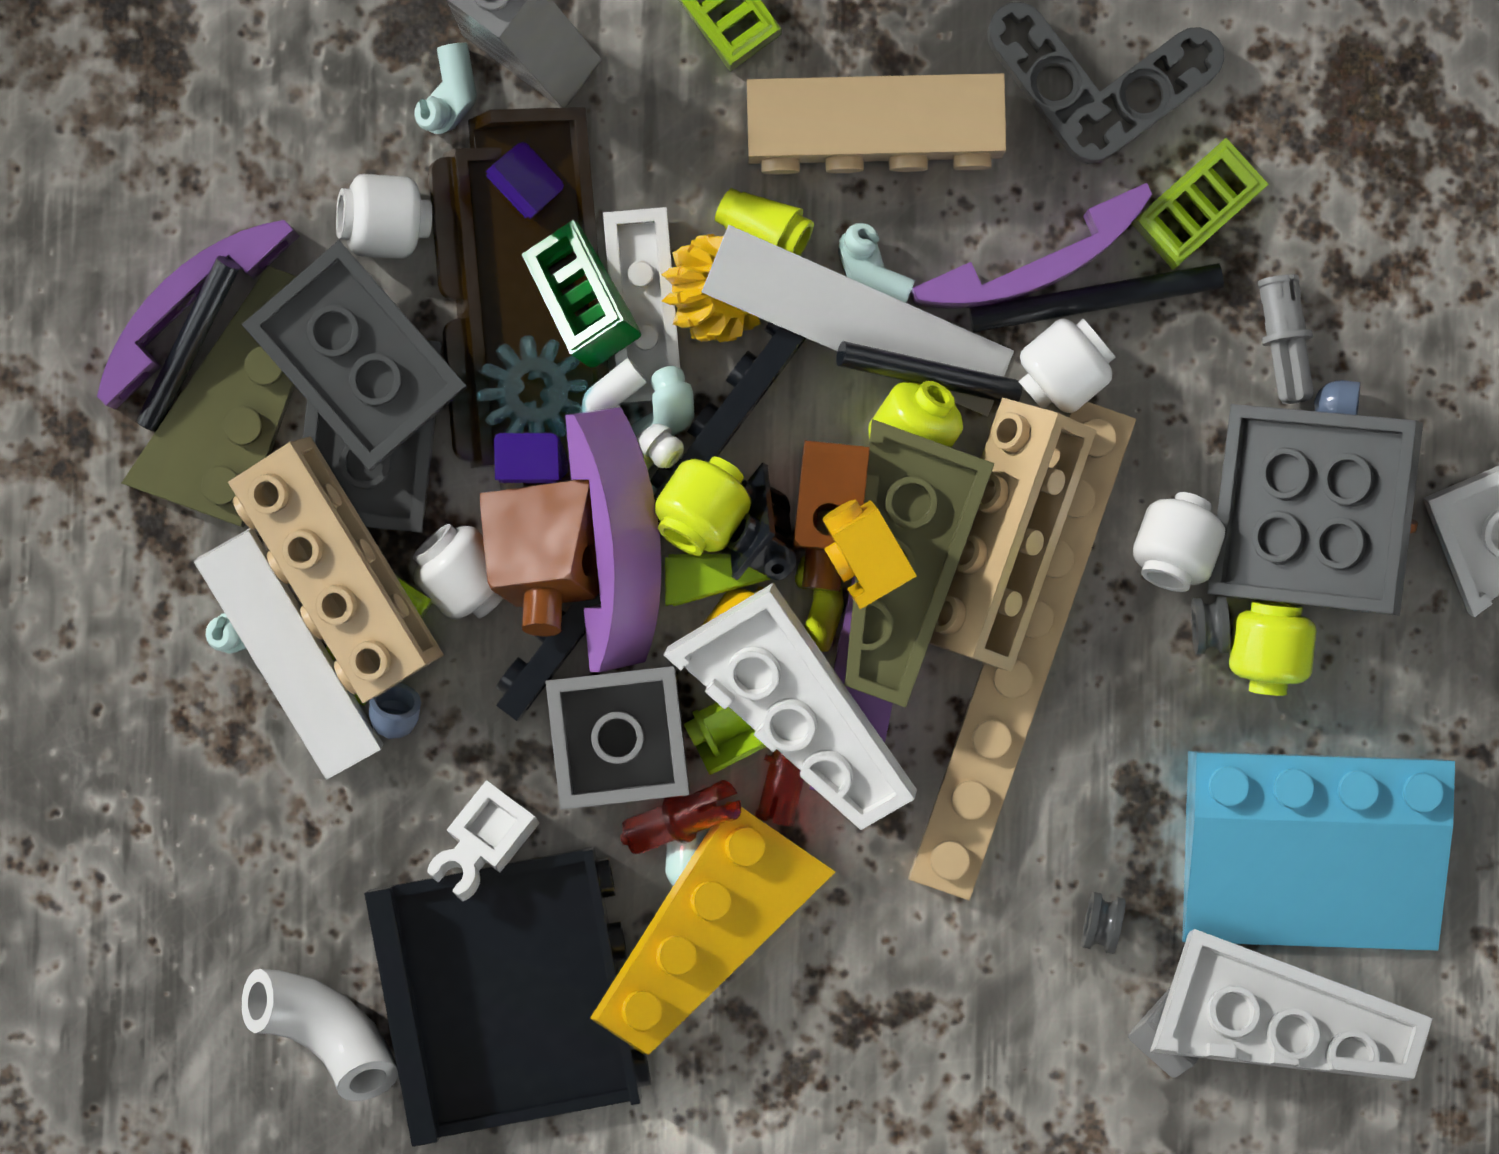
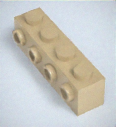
(876, 120)
(1013, 533)
(334, 569)

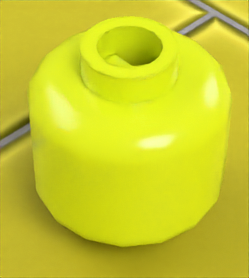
(923, 411)
(702, 505)
(1272, 646)

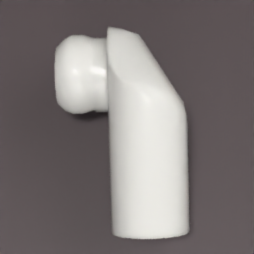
(614, 387)
(659, 446)

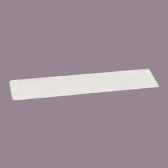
(839, 309)

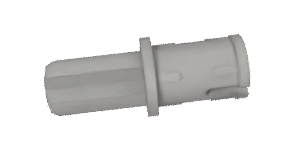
(1287, 337)

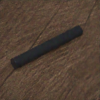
(188, 343)
(920, 370)

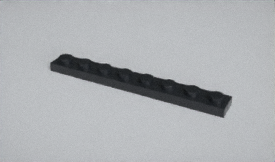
(712, 431)

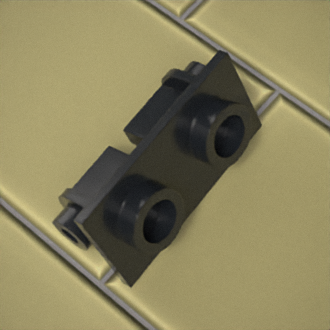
(764, 531)

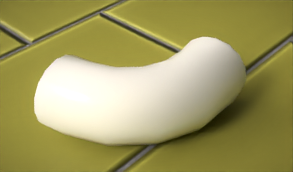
(324, 1023)

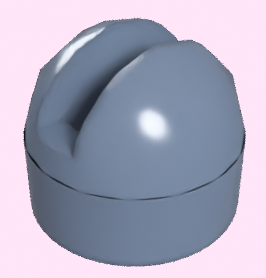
(1338, 397)
(395, 711)

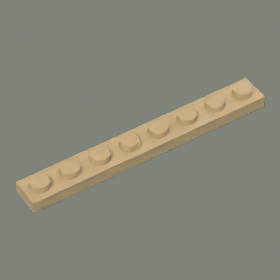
(1006, 700)

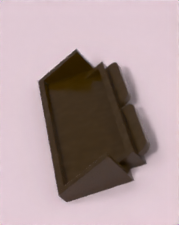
(483, 268)

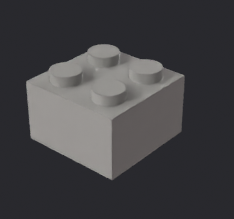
(617, 737)

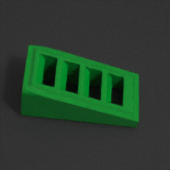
(602, 328)

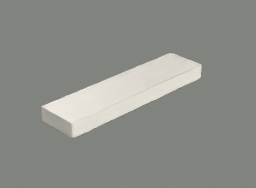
(288, 654)

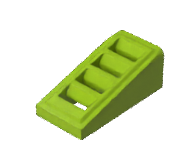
(746, 44)
(1163, 239)
(702, 576)

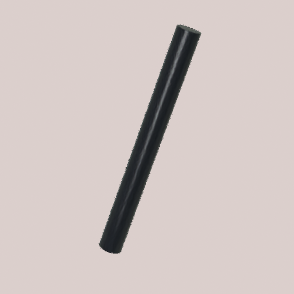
(1096, 297)

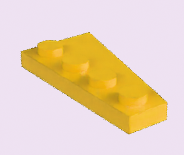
(713, 919)

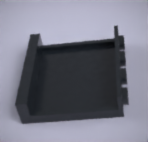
(500, 995)

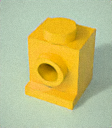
(867, 551)

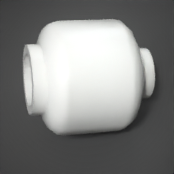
(382, 216)
(1066, 365)
(1179, 542)
(455, 573)

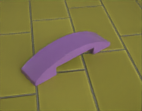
(963, 289)
(129, 361)
(625, 537)

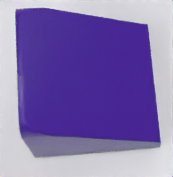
(525, 180)
(529, 458)

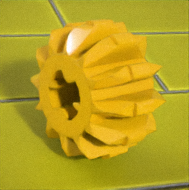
(705, 315)

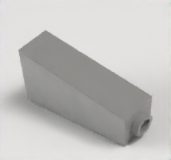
(531, 42)

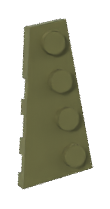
(220, 419)
(929, 505)

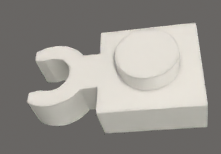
(487, 832)

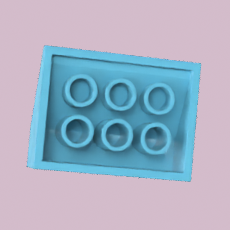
(1317, 849)

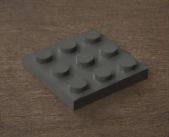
(1316, 508)

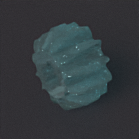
(511, 385)

